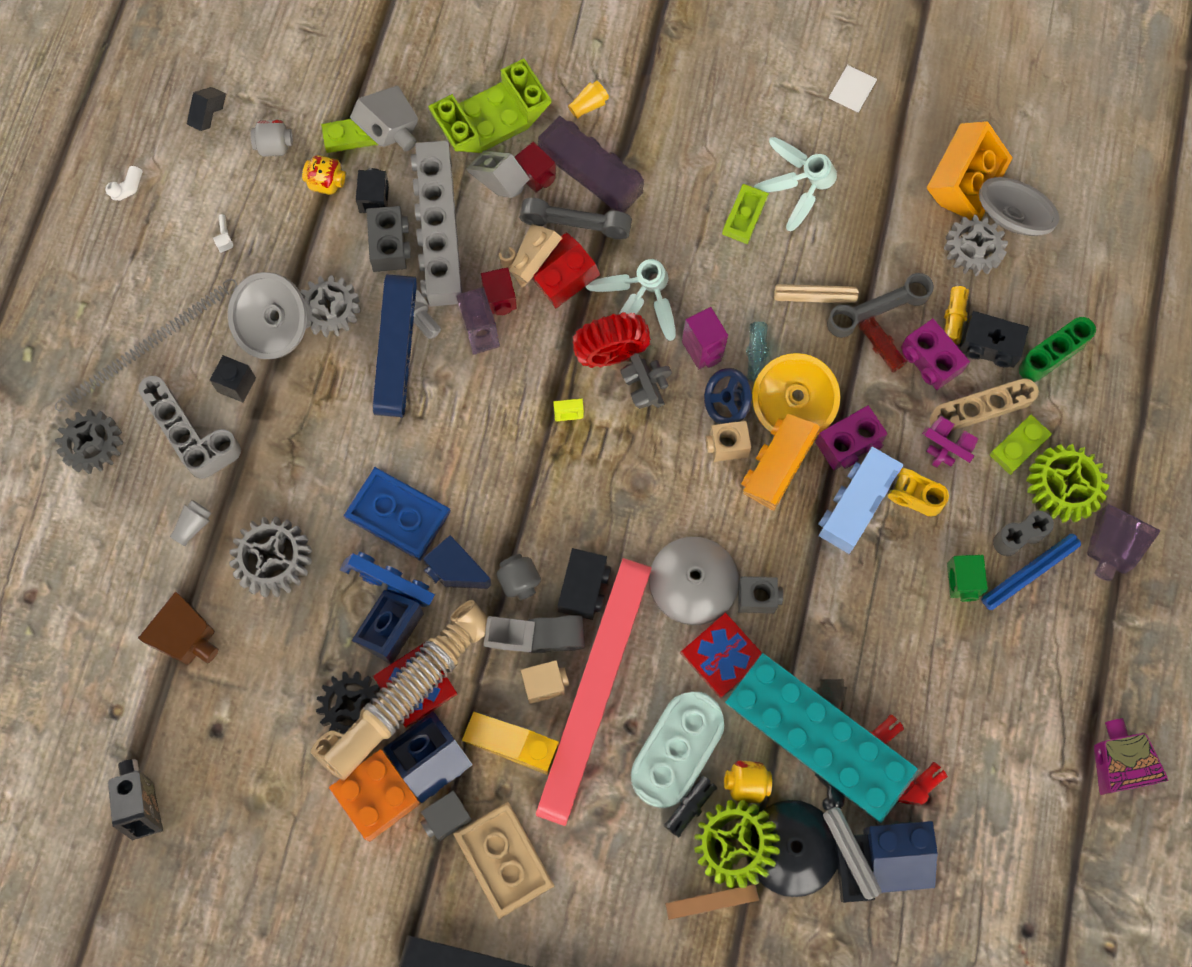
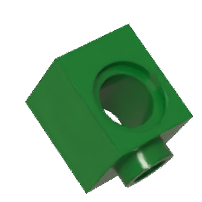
(967, 577)

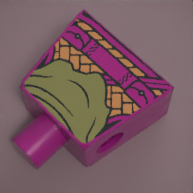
(1126, 760)

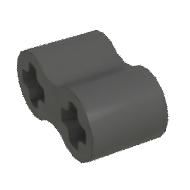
(1023, 533)
(558, 634)

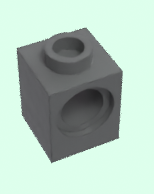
(749, 604)
(445, 816)

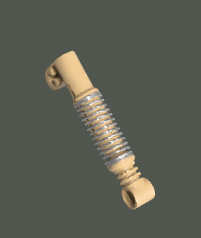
(378, 721)

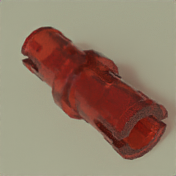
(883, 344)

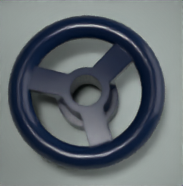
(735, 397)

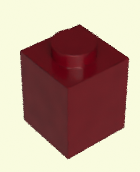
(537, 166)
(499, 291)

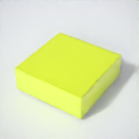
(568, 410)

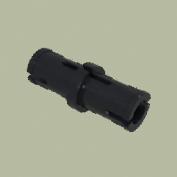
(690, 806)

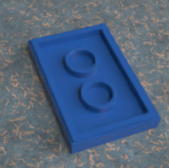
(397, 513)

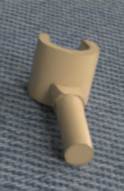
(508, 262)

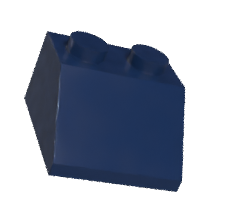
(427, 757)
(903, 856)

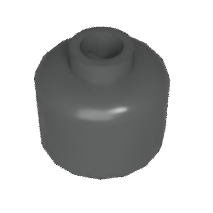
(518, 577)

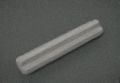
(852, 853)

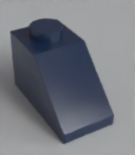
(454, 567)

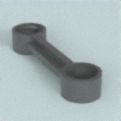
(612, 224)
(880, 304)

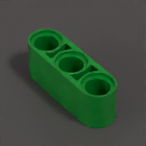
(1065, 340)

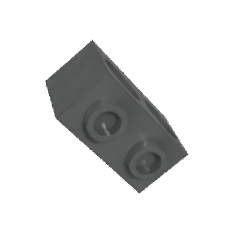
(384, 239)

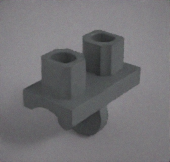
(639, 370)

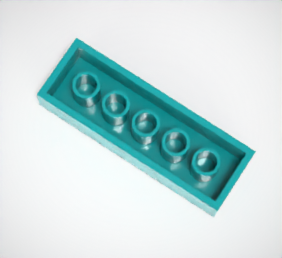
(822, 737)

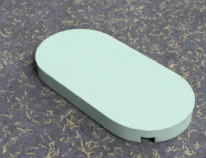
(677, 749)

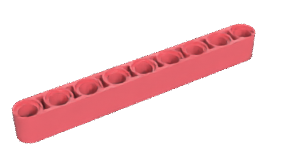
(593, 693)

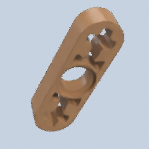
(711, 902)

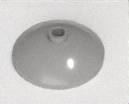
(1018, 207)
(254, 320)
(689, 599)

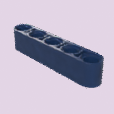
(394, 345)

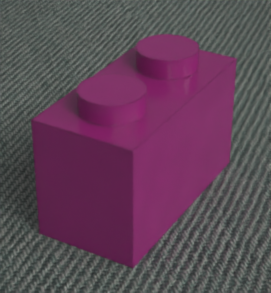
(705, 338)

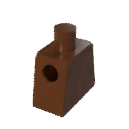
(180, 632)

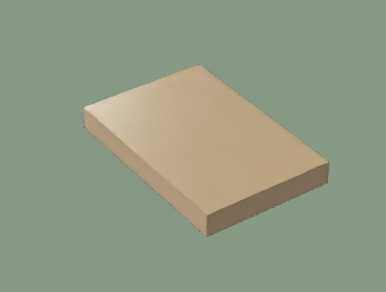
(503, 860)

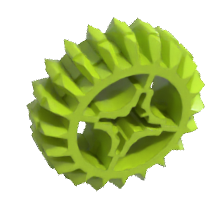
(1090, 488)
(732, 855)

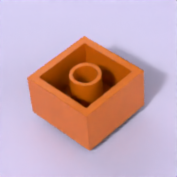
(375, 795)

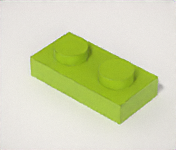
(344, 136)
(745, 213)
(1020, 444)

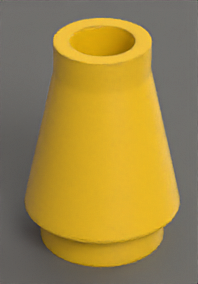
(589, 99)

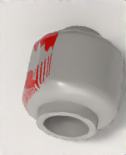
(271, 138)

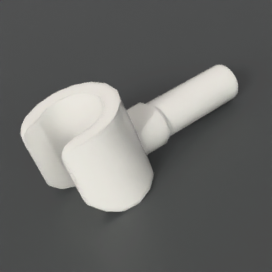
(223, 240)

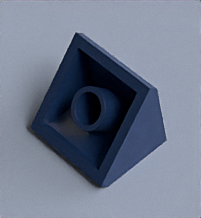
(388, 626)

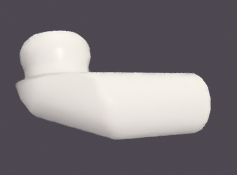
(126, 188)

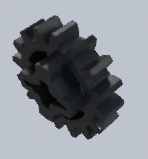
(339, 711)

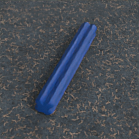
(1031, 571)

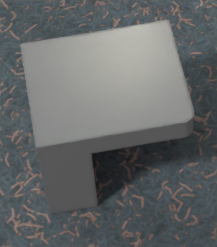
(509, 634)

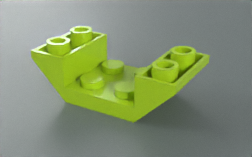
(493, 113)

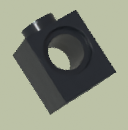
(372, 189)

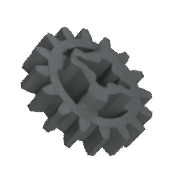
(88, 436)

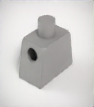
(386, 118)

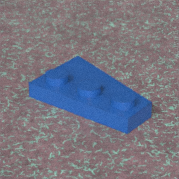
(390, 576)

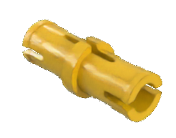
(956, 313)

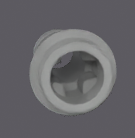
(190, 522)

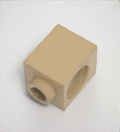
(737, 432)
(544, 681)

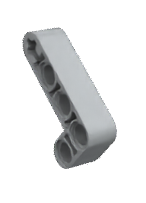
(180, 425)

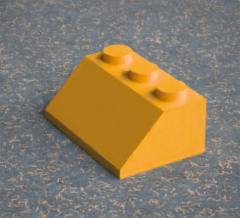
(968, 162)
(780, 460)

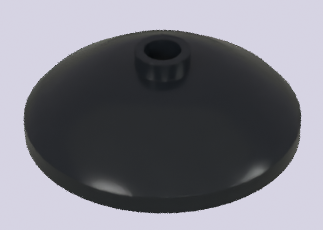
(816, 862)

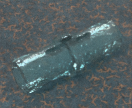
(757, 349)

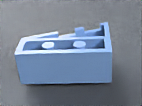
(859, 500)

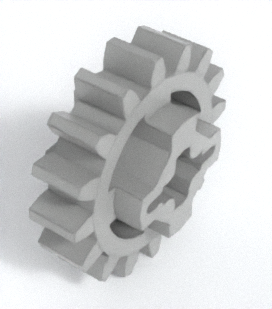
(972, 247)
(342, 305)

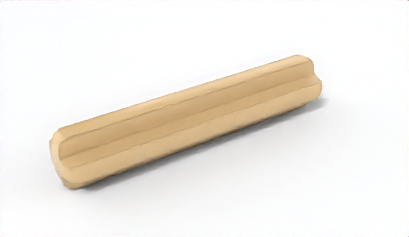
(816, 293)

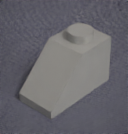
(499, 173)

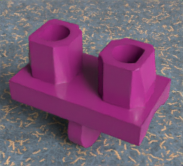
(962, 447)

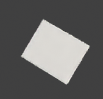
(852, 88)

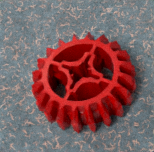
(611, 340)

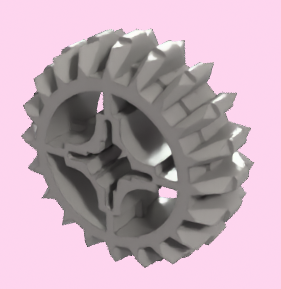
(278, 534)

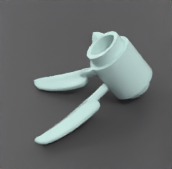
(817, 169)
(635, 302)

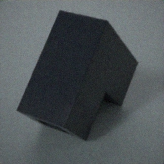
(203, 106)

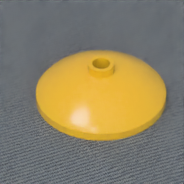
(779, 379)

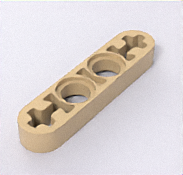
(985, 408)

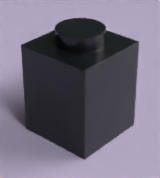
(233, 378)

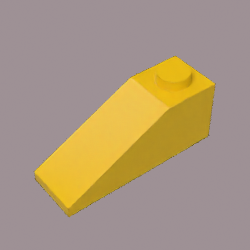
(511, 742)

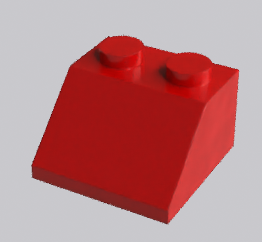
(565, 271)

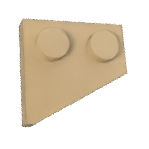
(533, 252)

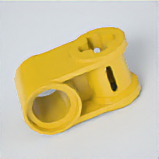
(916, 492)

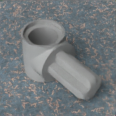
(423, 319)

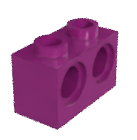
(940, 350)
(847, 433)

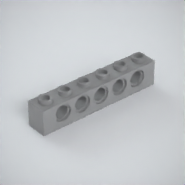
(428, 158)

